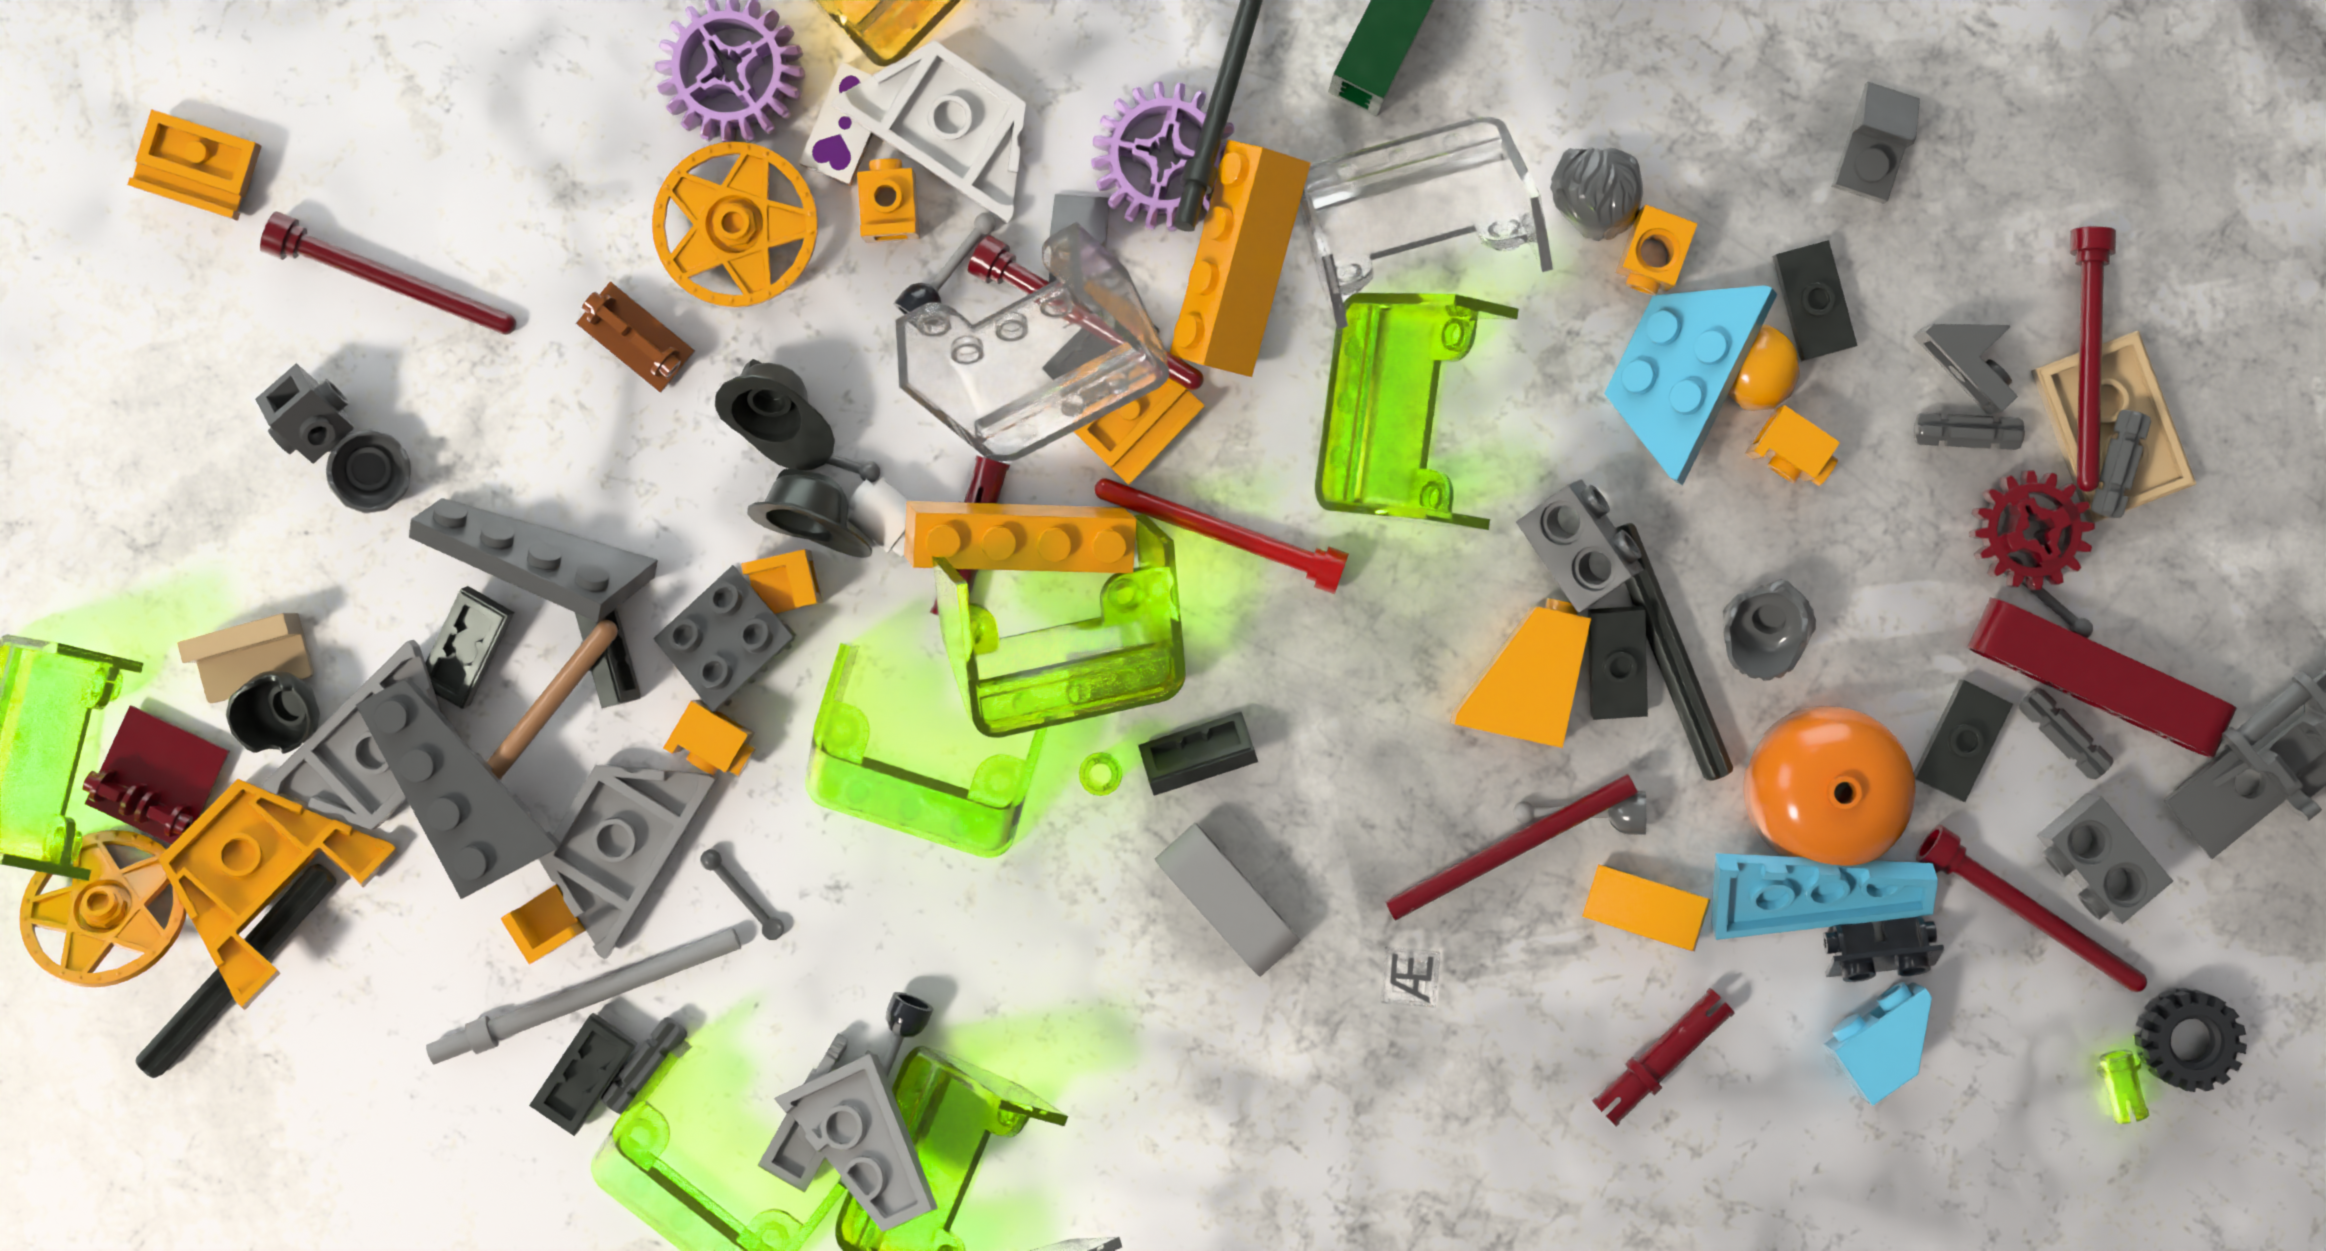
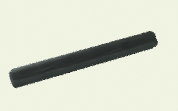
(1677, 668)
(214, 992)

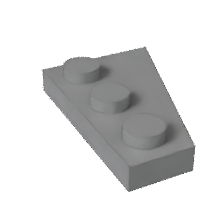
(864, 1137)

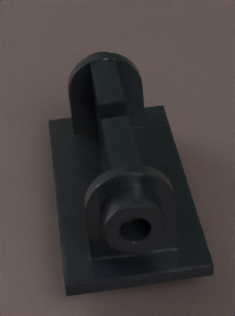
(1904, 949)

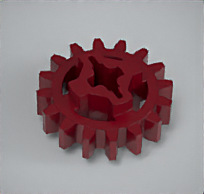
(2020, 511)

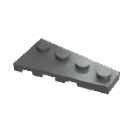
(546, 562)
(458, 800)

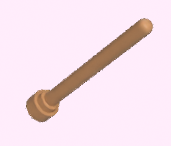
(552, 697)

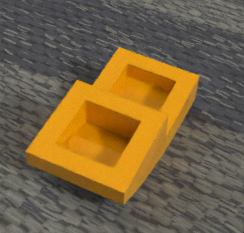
(1646, 907)

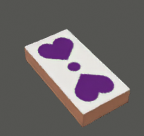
(836, 140)

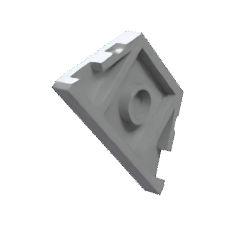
(341, 762)
(619, 842)

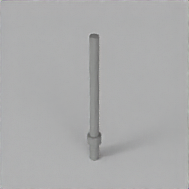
(484, 1033)

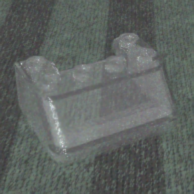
(1041, 360)

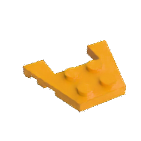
(243, 858)

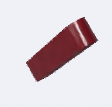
(2101, 677)

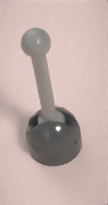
(1625, 816)

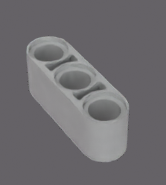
(1227, 899)

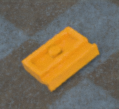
(194, 164)
(1141, 429)

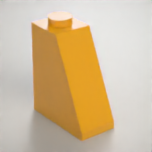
(1530, 679)

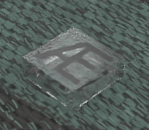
(1410, 977)

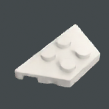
(946, 121)

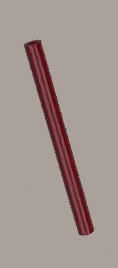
(1511, 847)

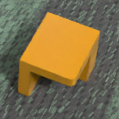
(785, 580)
(542, 925)

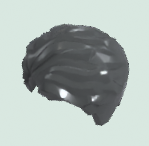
(1598, 190)
(1768, 630)

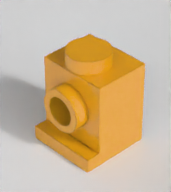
(898, 220)
(1795, 447)
(712, 740)

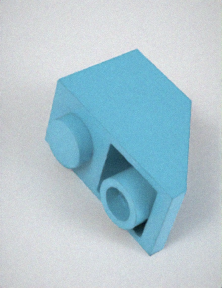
(1885, 1044)

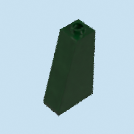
(1378, 52)

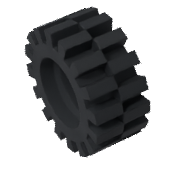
(2222, 1046)

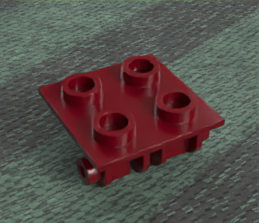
(155, 776)

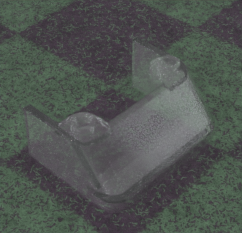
(1417, 195)

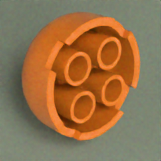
(1795, 779)

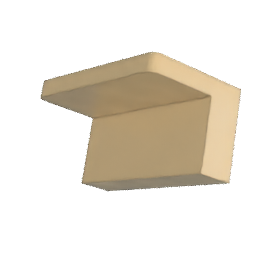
(239, 653)

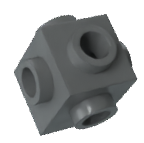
(305, 413)

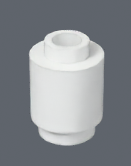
(880, 514)

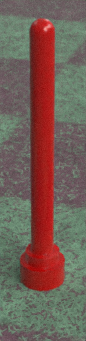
(1321, 567)

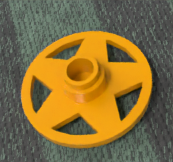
(734, 224)
(102, 913)

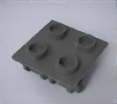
(724, 639)

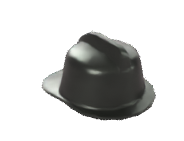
(774, 415)
(811, 509)

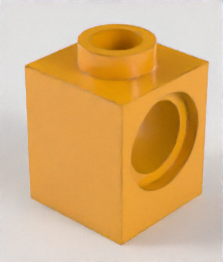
(1665, 228)

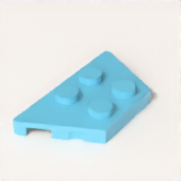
(1684, 368)

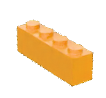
(1239, 258)
(1020, 537)

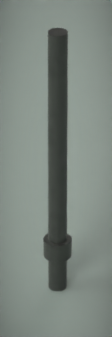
(1200, 172)

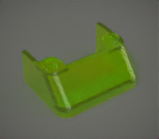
(1385, 405)
(1074, 668)
(43, 727)
(846, 781)
(949, 1117)
(636, 1177)

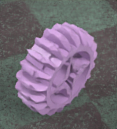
(703, 31)
(1139, 150)

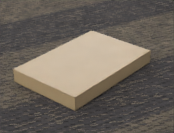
(2125, 385)

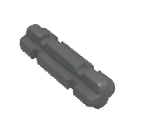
(1969, 431)
(2121, 463)
(2066, 733)
(643, 1064)

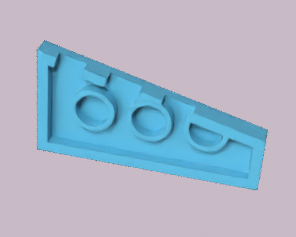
(1796, 893)

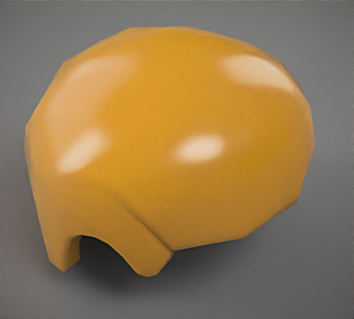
(1767, 372)

